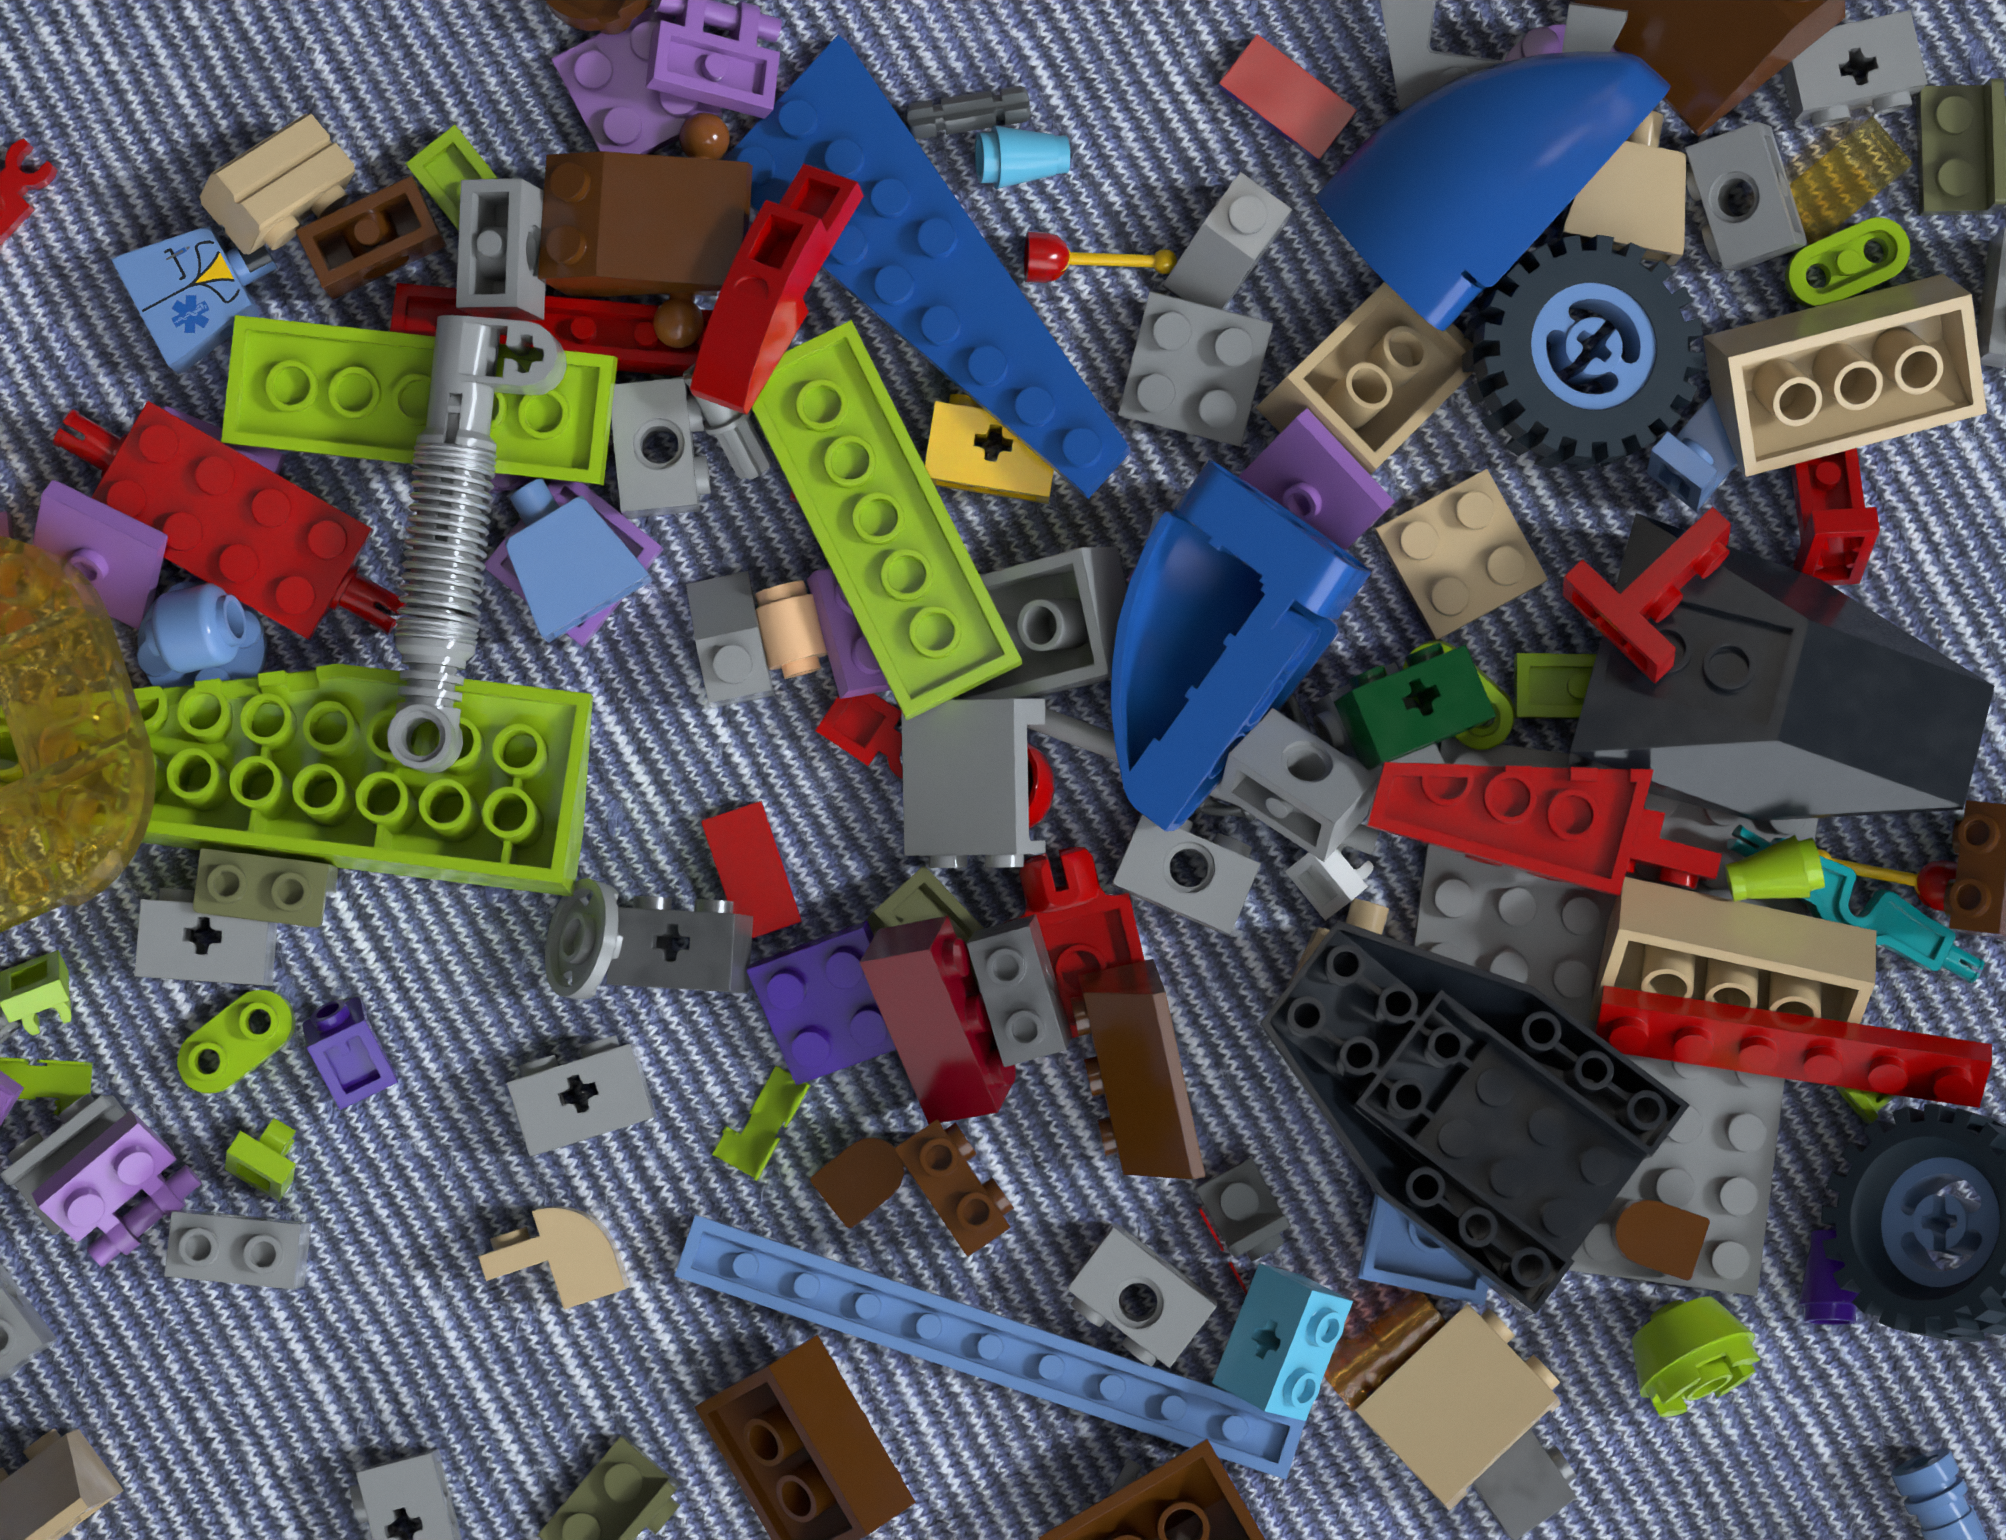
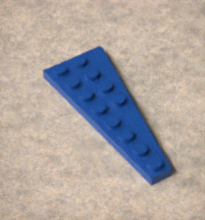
(927, 265)

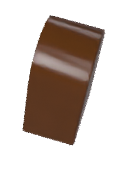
(860, 1179)
(1659, 1236)

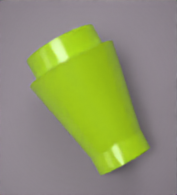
(1778, 871)

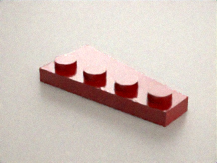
(1535, 819)

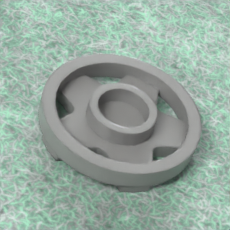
(582, 939)

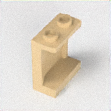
(1460, 1403)

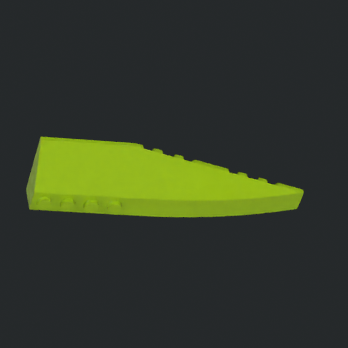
(309, 776)

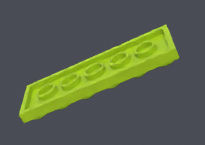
(370, 399)
(881, 523)

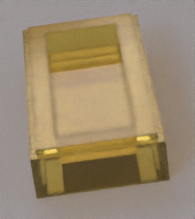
(1847, 179)

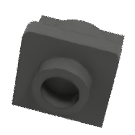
(1244, 1210)

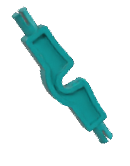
(1896, 922)

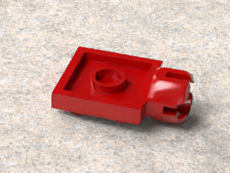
(1078, 921)

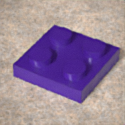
(822, 1004)

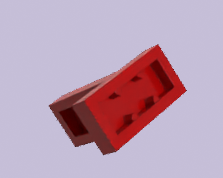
(1833, 519)
(1653, 594)

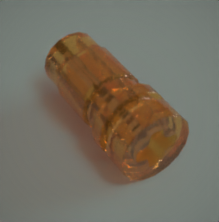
(1382, 1348)

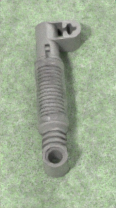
(450, 519)

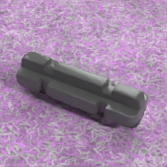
(968, 112)

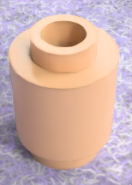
(790, 629)

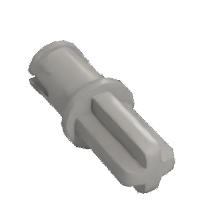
(734, 434)

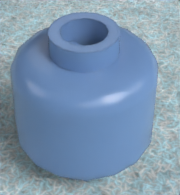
(196, 628)

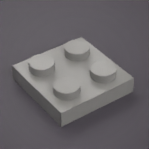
(1195, 368)

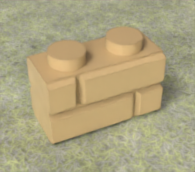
(278, 185)

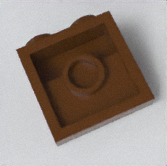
(1978, 892)
(941, 1169)

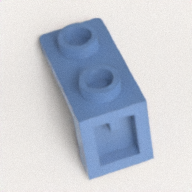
(1695, 459)

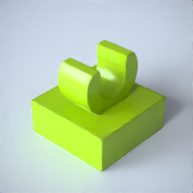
(36, 987)
(264, 1161)

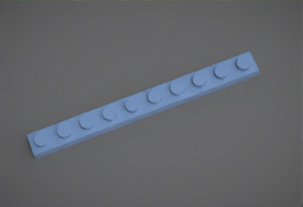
(986, 1345)

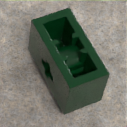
(1449, 700)

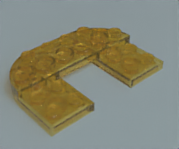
(76, 736)

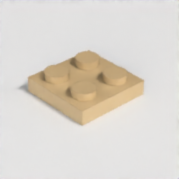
(1460, 555)

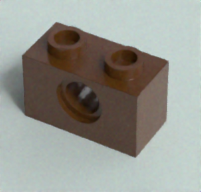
(371, 238)

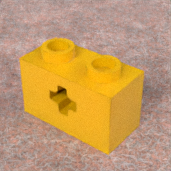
(960, 465)

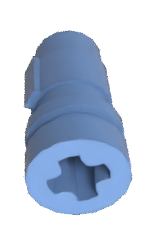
(1937, 1497)

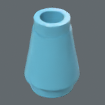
(1019, 156)

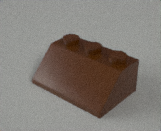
(1138, 1072)
(805, 1449)
(1175, 1501)

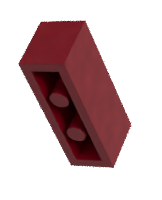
(937, 1019)

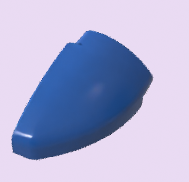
(1482, 169)
(1216, 635)

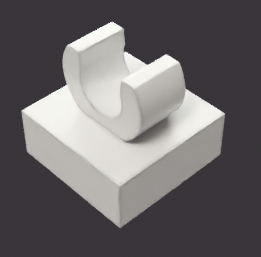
(1329, 883)

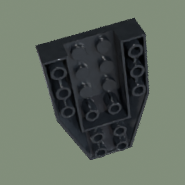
(1782, 700)
(1469, 1102)

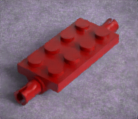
(233, 520)

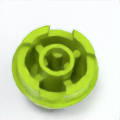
(1691, 1353)

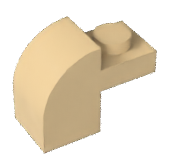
(577, 1250)

